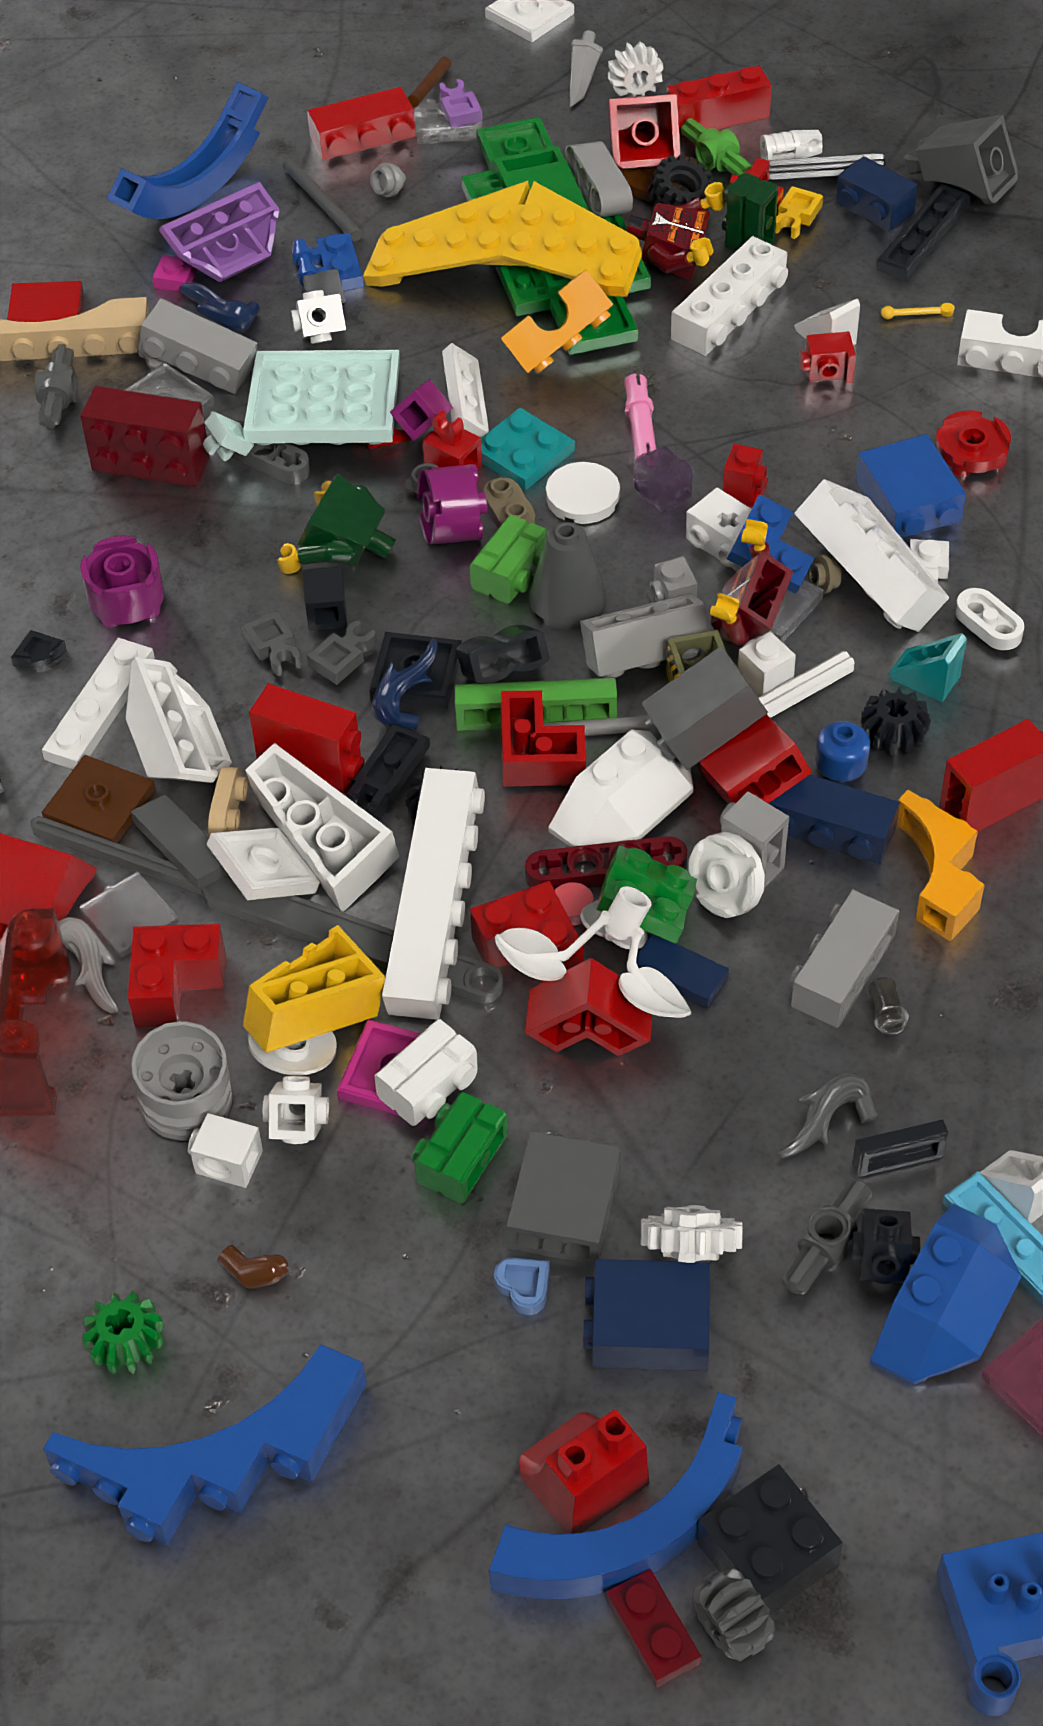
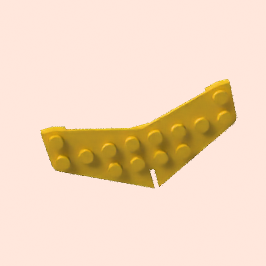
(512, 230)

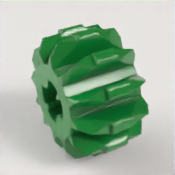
(123, 1332)

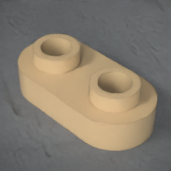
(229, 791)

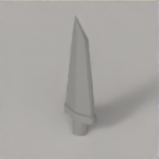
(584, 60)

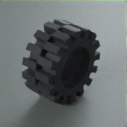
(682, 173)

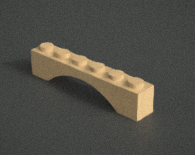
(100, 331)

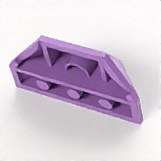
(226, 233)

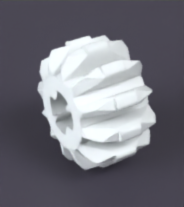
(635, 70)

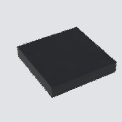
(406, 650)

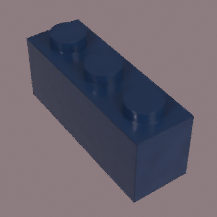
(839, 817)

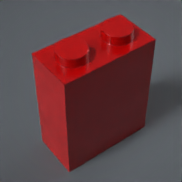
(310, 731)
(755, 761)
(995, 777)

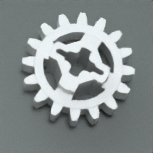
(691, 1233)

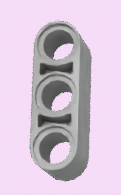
(599, 179)

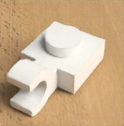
(933, 556)

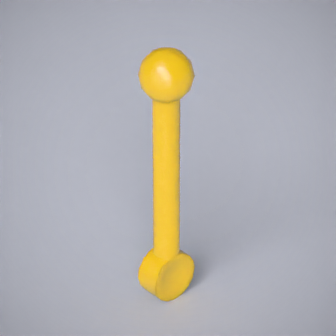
(945, 310)

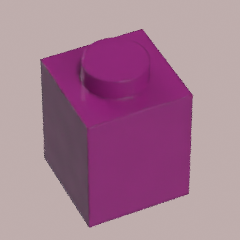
(420, 408)

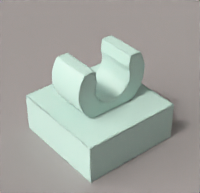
(225, 437)

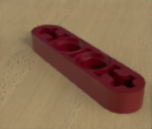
(601, 856)

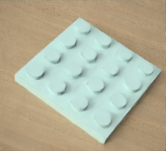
(322, 397)

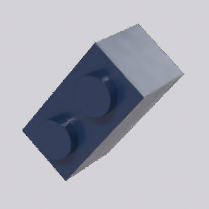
(876, 193)

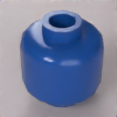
(842, 751)

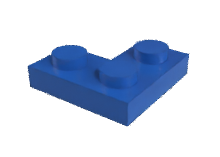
(777, 519)

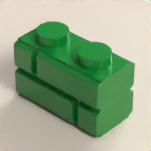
(460, 1147)

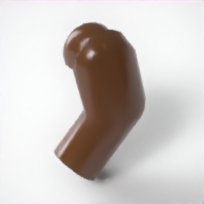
(255, 1271)

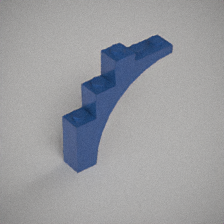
(224, 1468)

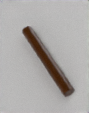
(429, 81)

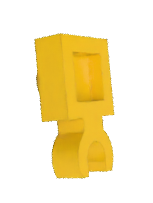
(796, 209)

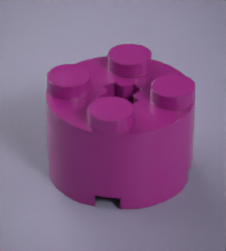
(451, 504)
(122, 581)

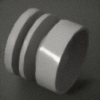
(181, 1078)

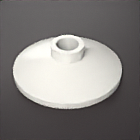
(299, 1058)

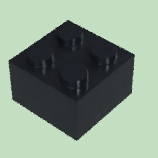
(771, 1538)

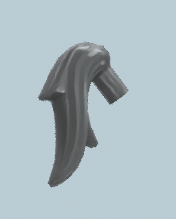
(823, 1103)

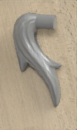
(91, 956)

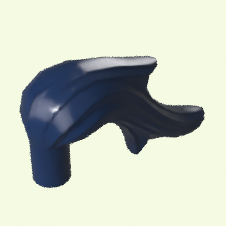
(228, 314)
(395, 683)

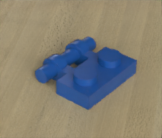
(333, 253)

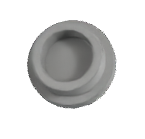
(387, 179)

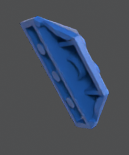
(948, 1299)

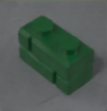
(749, 211)

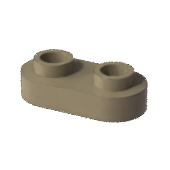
(507, 498)

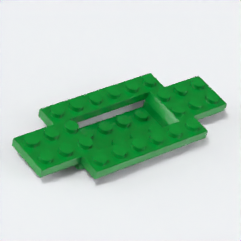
(525, 153)

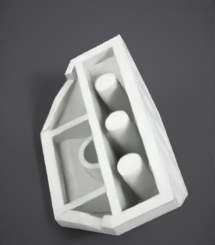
(172, 725)
(622, 793)

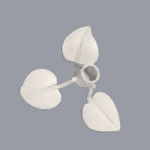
(643, 987)

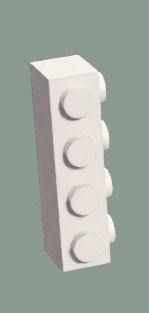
(729, 296)

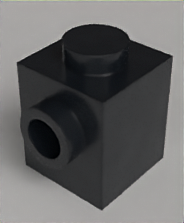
(325, 590)

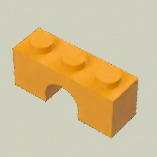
(584, 306)

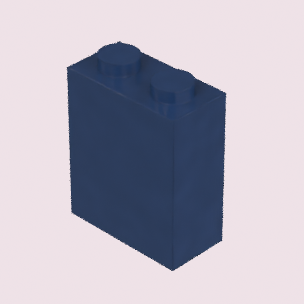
(649, 1314)

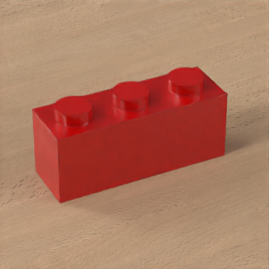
(724, 98)
(361, 123)

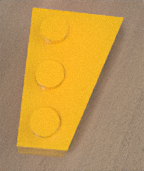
(314, 994)

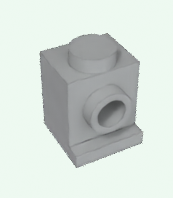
(672, 580)

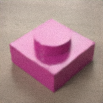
(172, 273)

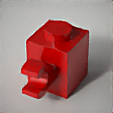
(451, 444)

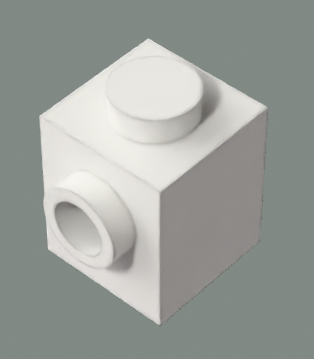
(766, 663)

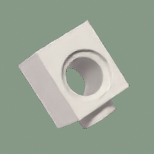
(225, 1150)

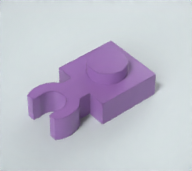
(459, 106)

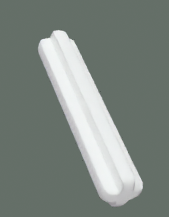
(807, 683)

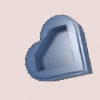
(524, 1283)

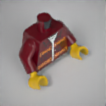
(677, 233)
(754, 593)

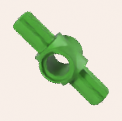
(715, 148)

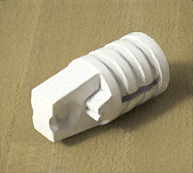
(791, 144)

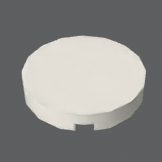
(583, 492)
(727, 874)

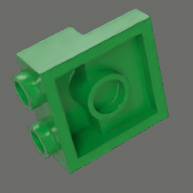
(666, 886)

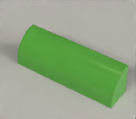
(563, 700)

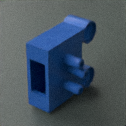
(995, 1612)

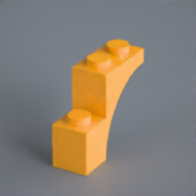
(947, 846)

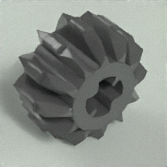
(733, 1613)

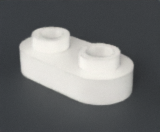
(992, 618)

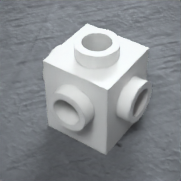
(331, 311)
(288, 1123)

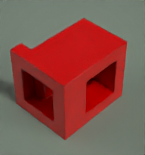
(828, 357)
(744, 474)

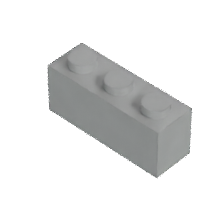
(197, 346)
(641, 634)
(843, 958)

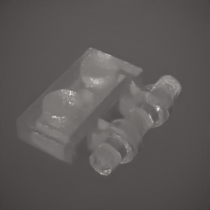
(433, 127)

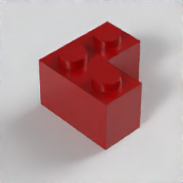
(537, 752)
(530, 908)
(171, 961)
(586, 1006)

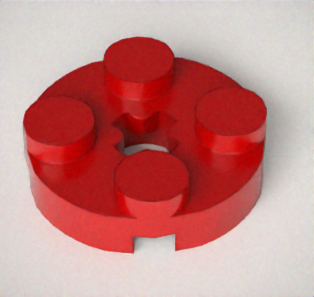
(967, 458)

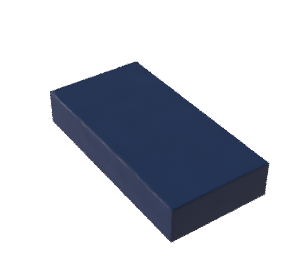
(688, 971)

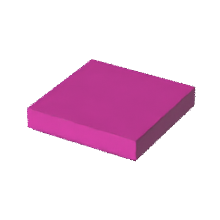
(374, 1050)

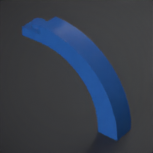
(203, 171)
(599, 1560)

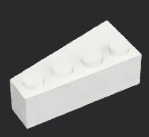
(327, 829)

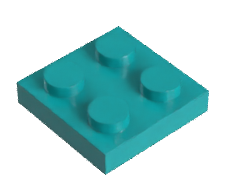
(524, 448)

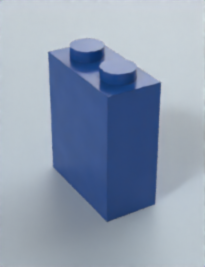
(911, 485)

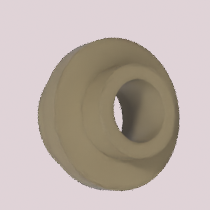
(825, 573)

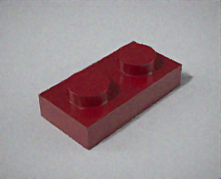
(653, 1628)

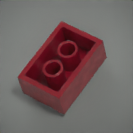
(145, 436)

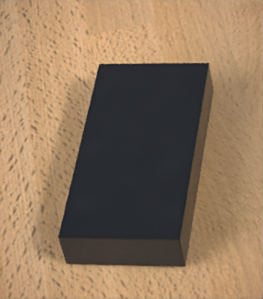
(900, 1148)

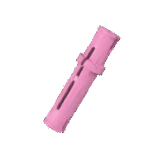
(639, 411)

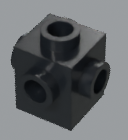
(885, 1246)

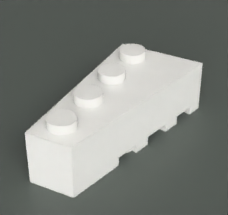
(872, 554)

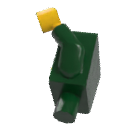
(339, 528)

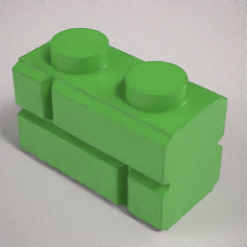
(508, 559)

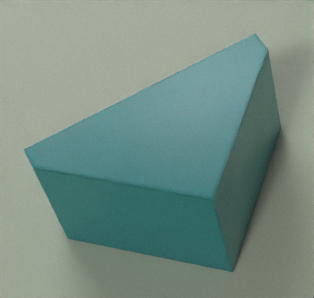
(931, 666)

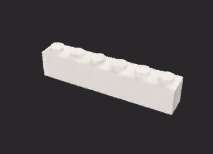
(432, 894)

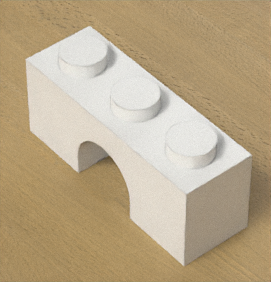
(990, 347)

